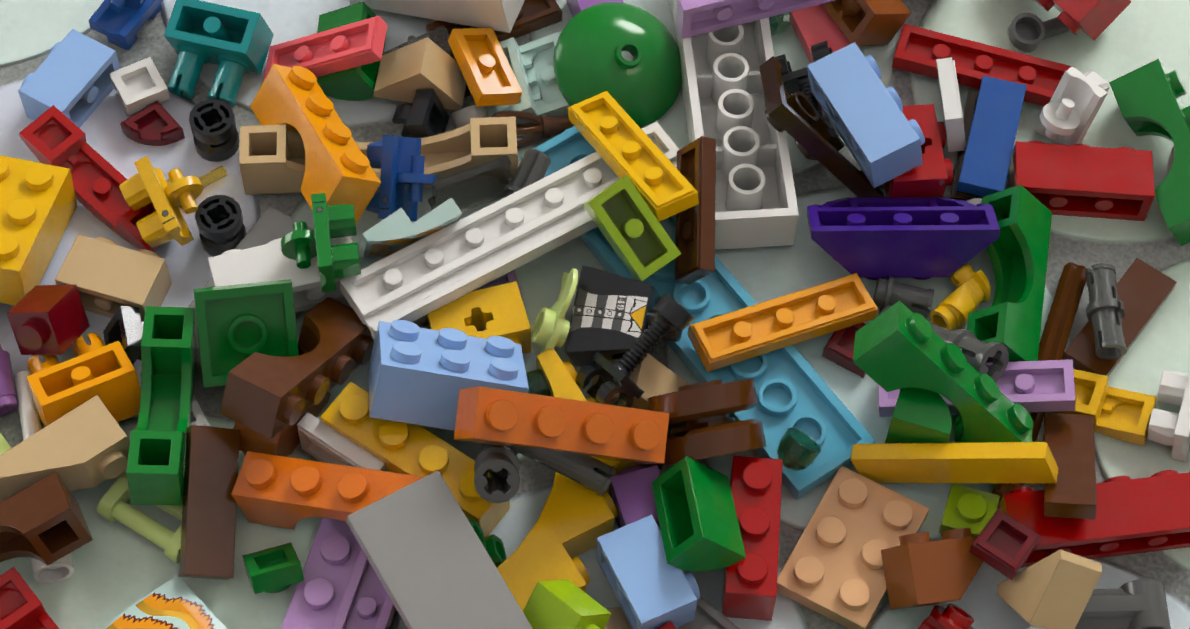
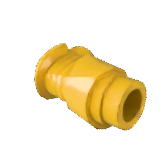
(971, 291)

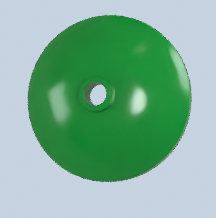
(591, 61)

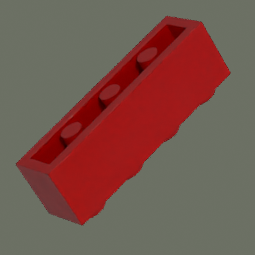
(1129, 518)

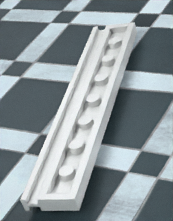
(485, 243)

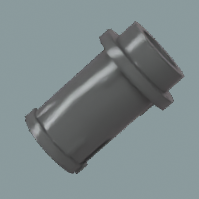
(914, 298)

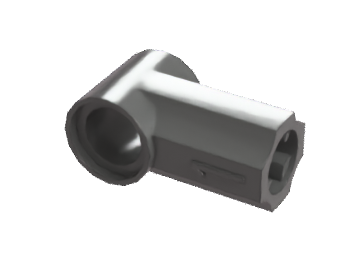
(1132, 606)

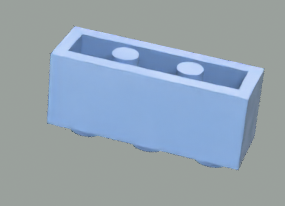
(866, 114)

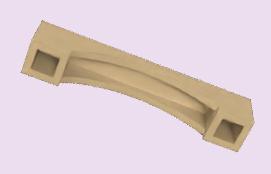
(275, 157)

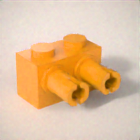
(93, 372)

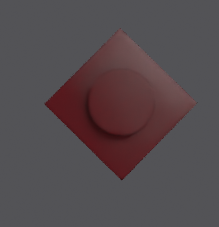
(48, 319)

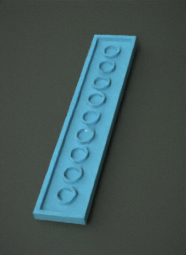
(785, 383)

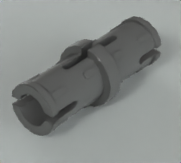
(1105, 311)

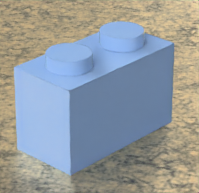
(71, 79)
(642, 580)

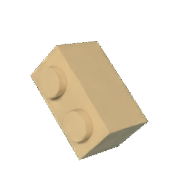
(114, 276)

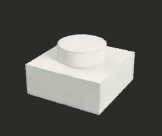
(139, 85)

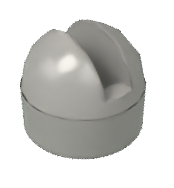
(462, 116)

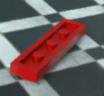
(921, 47)

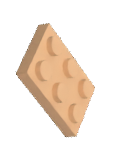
(839, 554)

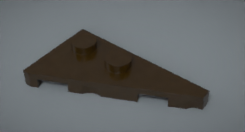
(810, 130)

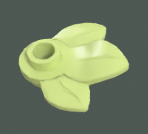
(550, 325)

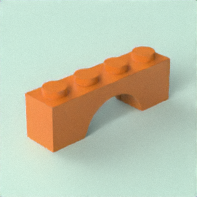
(561, 425)
(288, 489)

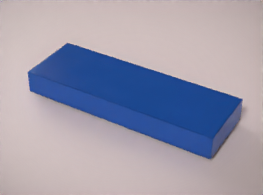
(991, 137)

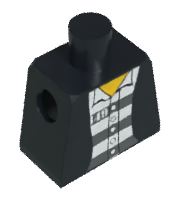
(610, 316)

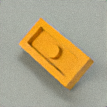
(484, 66)

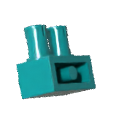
(219, 36)

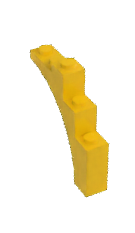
(570, 516)

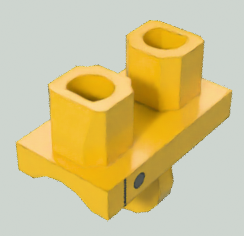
(152, 186)

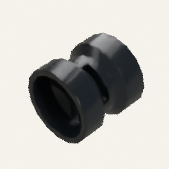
(214, 130)
(219, 224)

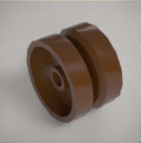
(706, 419)

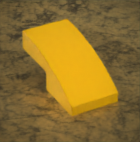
(1115, 411)

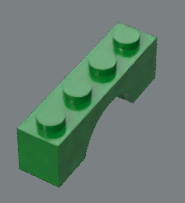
(1153, 107)
(1019, 272)
(905, 352)
(166, 399)

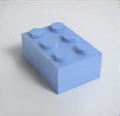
(420, 371)

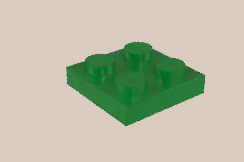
(242, 321)

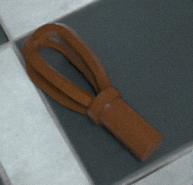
(542, 127)

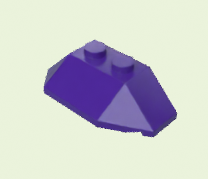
(902, 234)

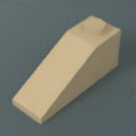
(80, 447)

